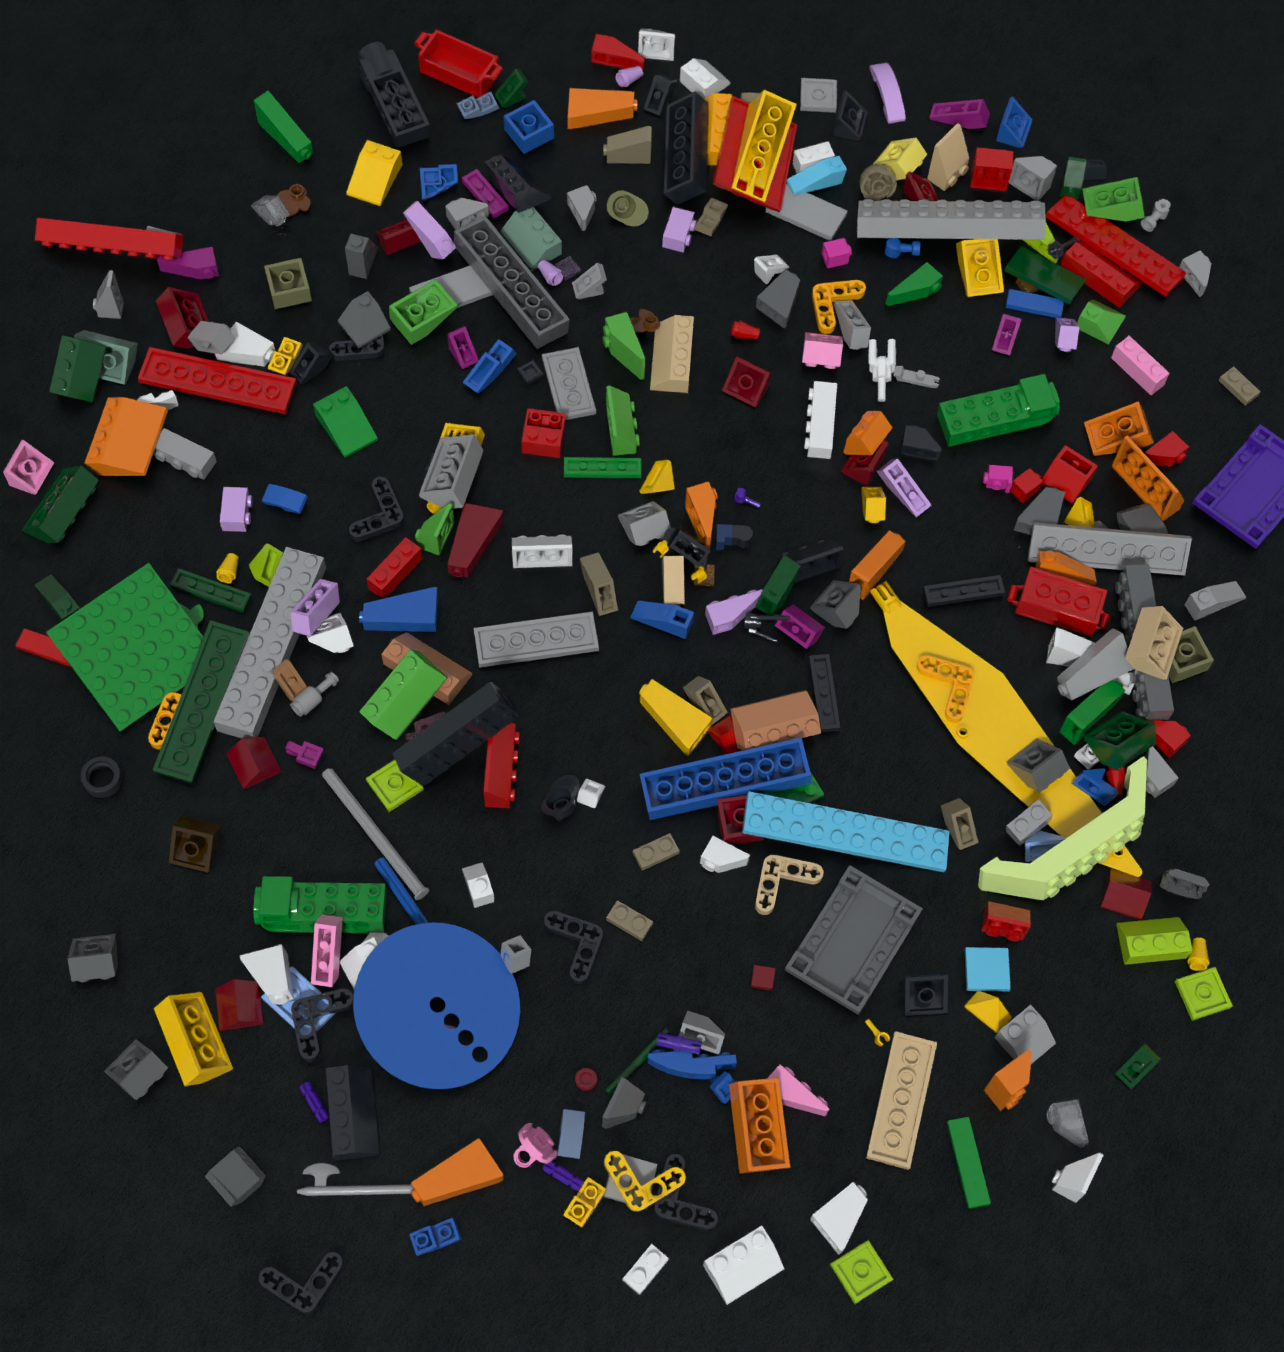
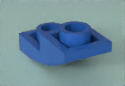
(285, 498)
(435, 1236)

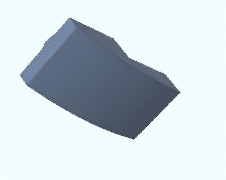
(477, 107)
(571, 1133)

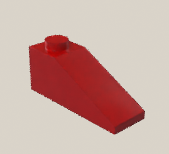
(612, 52)

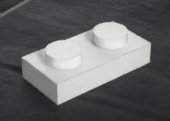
(645, 1269)

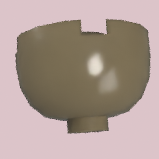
(877, 182)

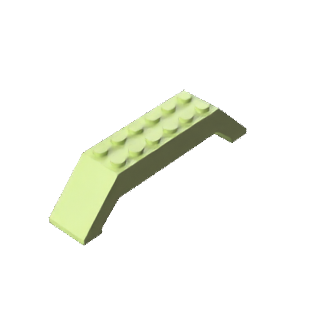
(1077, 852)

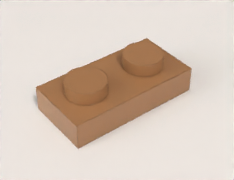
(289, 679)

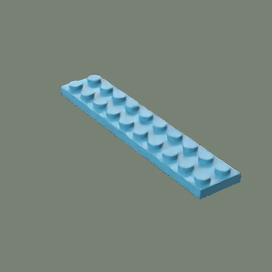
(846, 831)

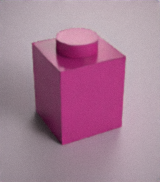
(836, 253)

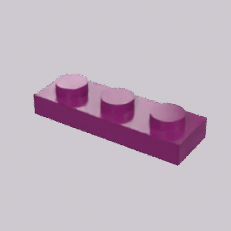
(485, 193)

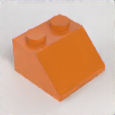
(867, 434)

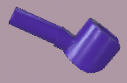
(740, 497)

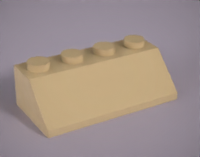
(672, 354)

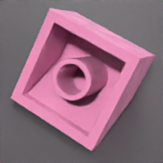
(822, 350)

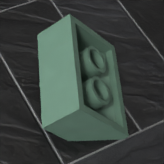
(531, 238)
(118, 357)

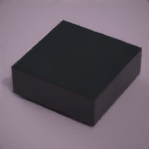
(530, 372)

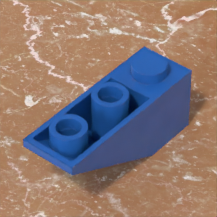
(664, 617)

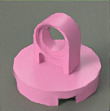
(537, 1144)

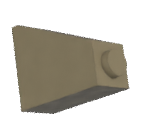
(629, 147)
(599, 583)

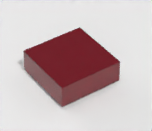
(763, 977)

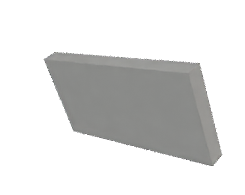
(810, 213)
(462, 286)
(569, 383)

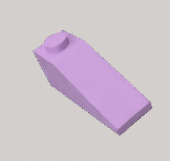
(429, 231)
(903, 486)

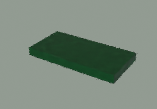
(1045, 275)

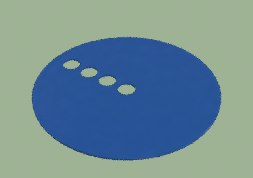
(396, 1014)

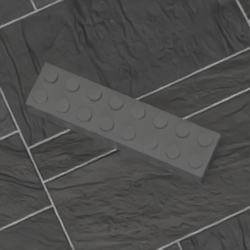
(1149, 692)

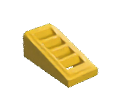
(464, 429)

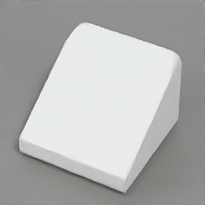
(590, 793)

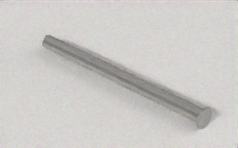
(375, 834)

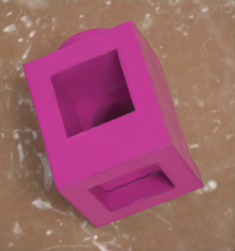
(998, 477)

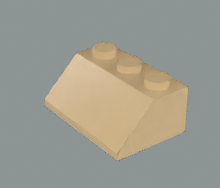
(1154, 642)

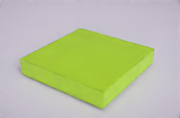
(393, 786)
(1203, 993)
(861, 1272)

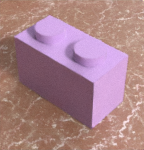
(678, 229)
(235, 509)

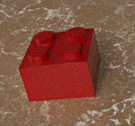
(991, 169)

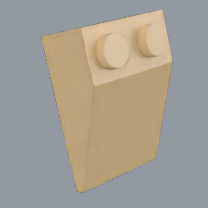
(949, 159)

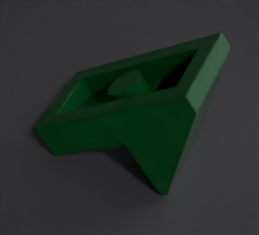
(512, 88)
(1138, 1066)

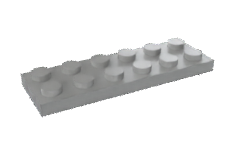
(536, 639)

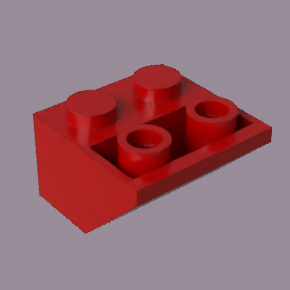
(543, 433)
(1069, 473)
(1005, 921)

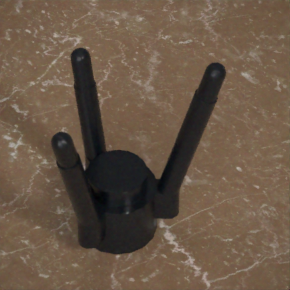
(754, 621)

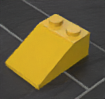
(374, 173)
(980, 266)

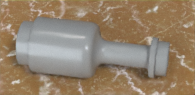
(311, 696)

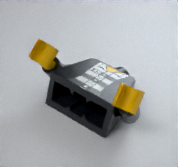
(687, 546)

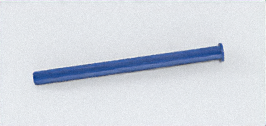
(400, 891)

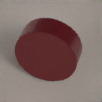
(586, 1079)

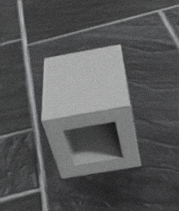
(515, 954)

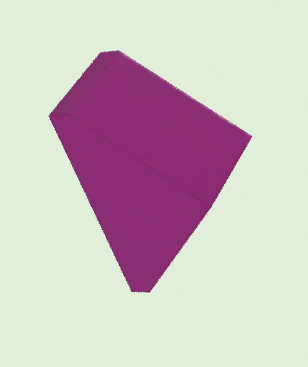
(1006, 334)
(462, 347)

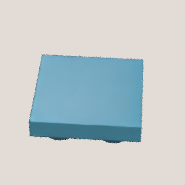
(987, 969)

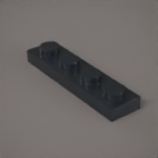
(963, 590)
(824, 692)

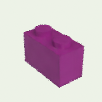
(800, 626)

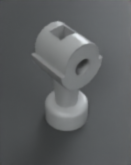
(1160, 210)

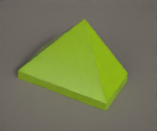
(265, 564)

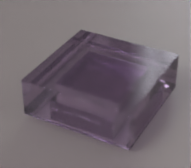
(568, 268)

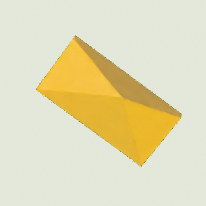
(659, 478)
(1081, 514)
(988, 1010)

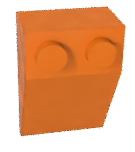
(1110, 429)
(700, 509)

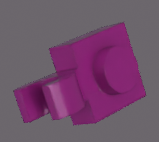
(306, 754)

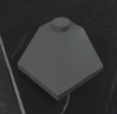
(363, 320)
(838, 603)
(624, 1104)

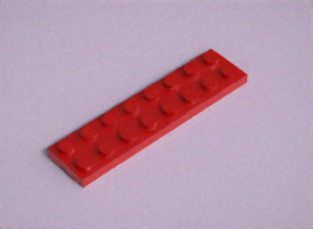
(1116, 245)
(217, 380)

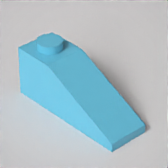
(818, 176)

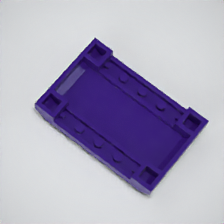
(1249, 489)

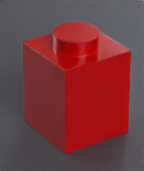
(1026, 485)

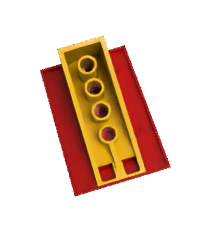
(757, 149)

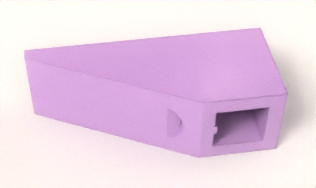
(728, 613)

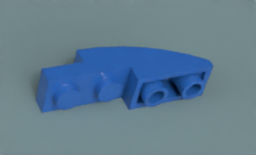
(685, 1066)

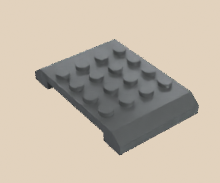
(854, 940)

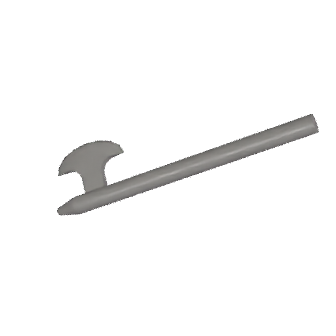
(323, 1170)

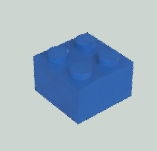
(529, 127)

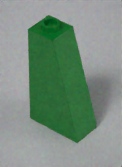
(282, 127)
(1091, 711)

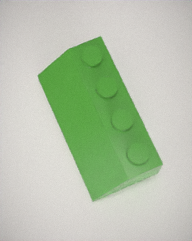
(403, 694)

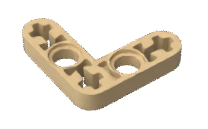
(782, 872)

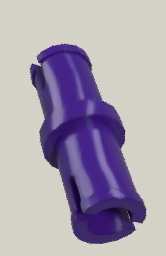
(679, 1043)

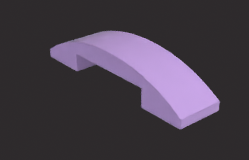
(889, 92)

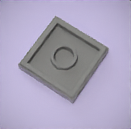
(818, 95)
(643, 1171)

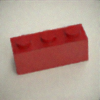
(394, 568)

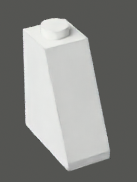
(247, 348)
(1066, 648)
(271, 972)
(839, 1216)

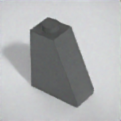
(360, 255)
(779, 298)
(1042, 510)

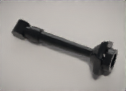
(1056, 248)

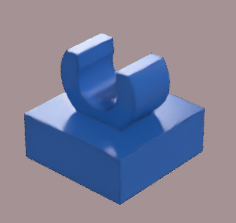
(720, 1086)

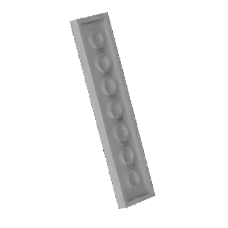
(1112, 547)

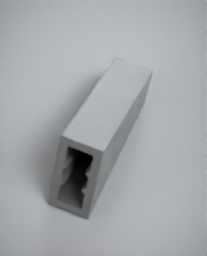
(1096, 666)

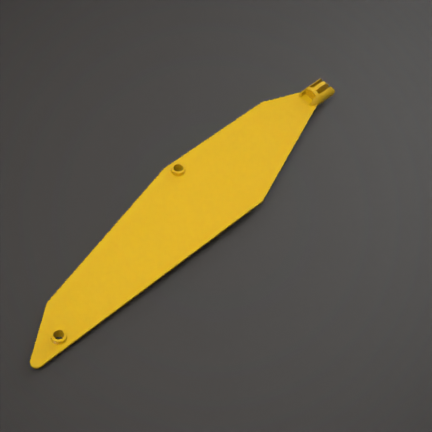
(993, 721)

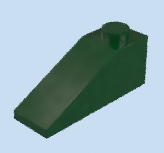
(57, 597)

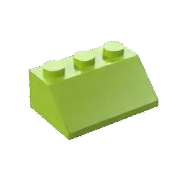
(1154, 940)

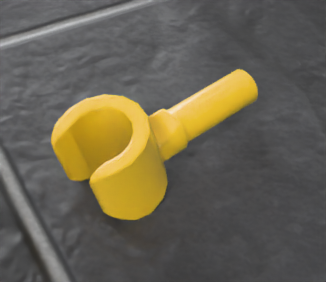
(877, 1033)

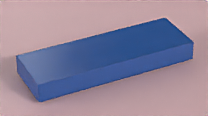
(1034, 303)

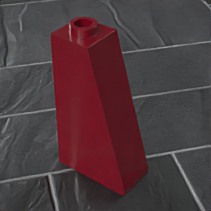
(473, 535)

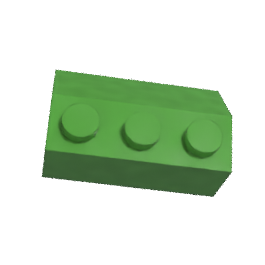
(621, 422)

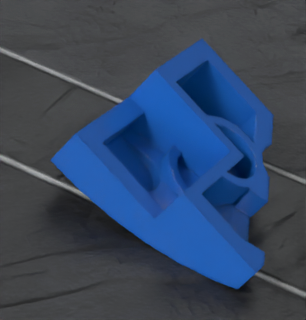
(437, 179)

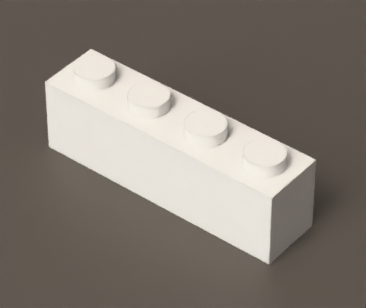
(821, 420)

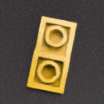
(285, 357)
(584, 1202)

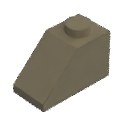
(705, 698)
(960, 823)

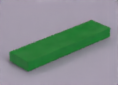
(602, 467)
(968, 1163)

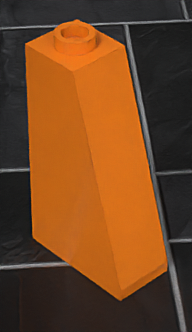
(599, 106)
(877, 562)
(459, 1174)

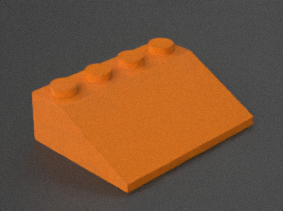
(125, 437)
(1147, 479)

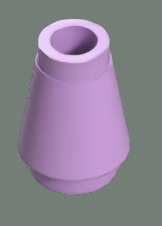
(628, 75)
(551, 273)

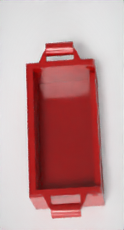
(457, 63)
(1061, 602)

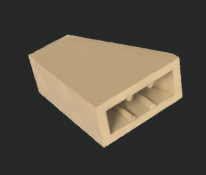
(673, 580)

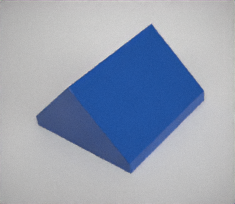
(1014, 125)

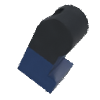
(733, 535)

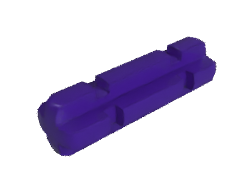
(314, 1102)
(563, 1175)

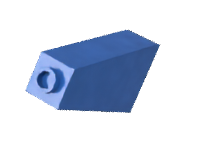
(403, 612)

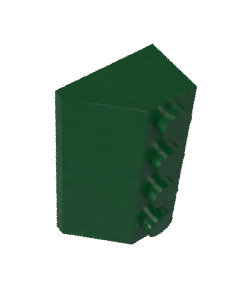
(61, 504)

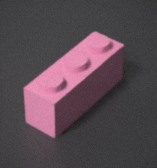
(1140, 365)
(326, 950)

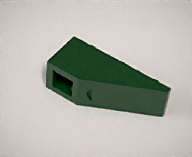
(778, 587)

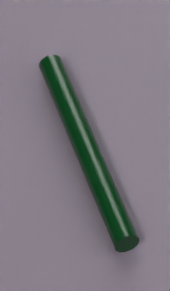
(628, 1071)

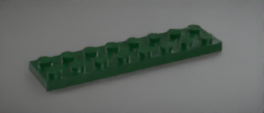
(200, 702)

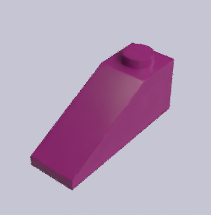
(968, 114)
(193, 264)

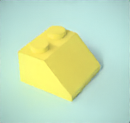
(902, 157)

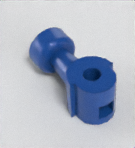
(895, 247)

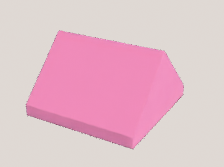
(27, 468)

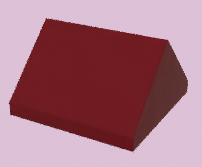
(919, 188)
(397, 237)
(747, 381)
(864, 466)
(253, 761)
(1126, 894)
(239, 1005)

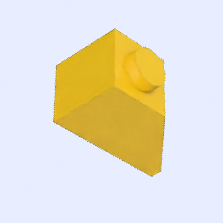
(873, 504)

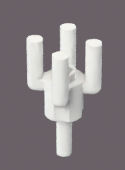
(882, 366)

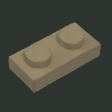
(1239, 386)
(656, 852)
(629, 920)

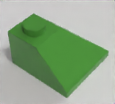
(1100, 321)
(436, 530)

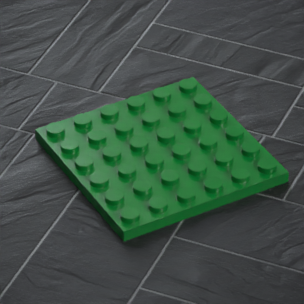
(130, 646)

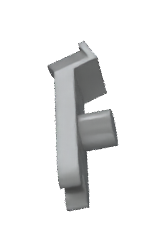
(917, 378)

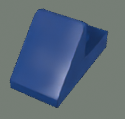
(1092, 784)

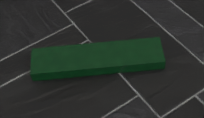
(211, 590)

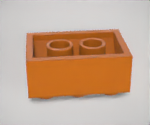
(1010, 1082)

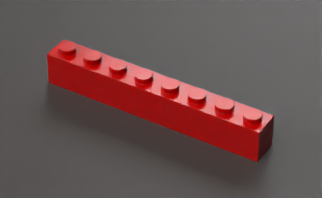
(109, 238)

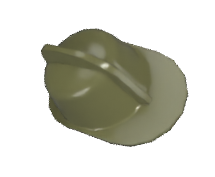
(627, 208)

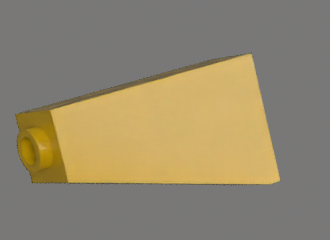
(676, 716)

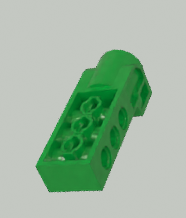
(999, 411)
(295, 906)

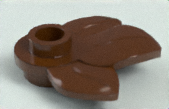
(294, 202)
(645, 322)

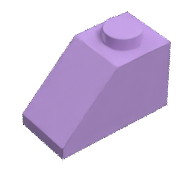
(1066, 334)

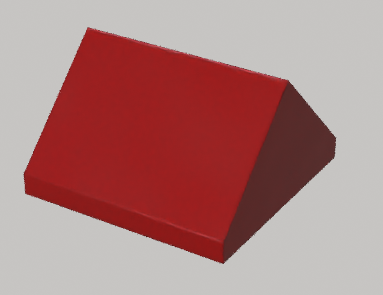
(724, 735)

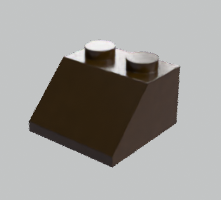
(194, 843)

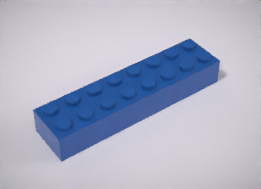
(725, 776)

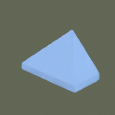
(1040, 844)

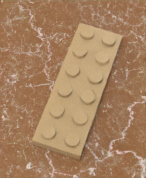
(901, 1100)

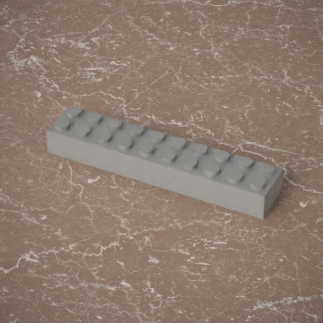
(951, 219)
(267, 646)

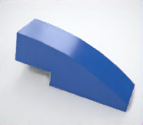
(489, 366)

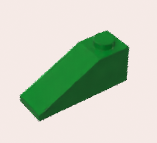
(917, 286)

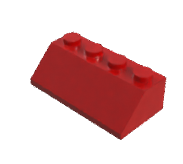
(1100, 273)
(499, 768)

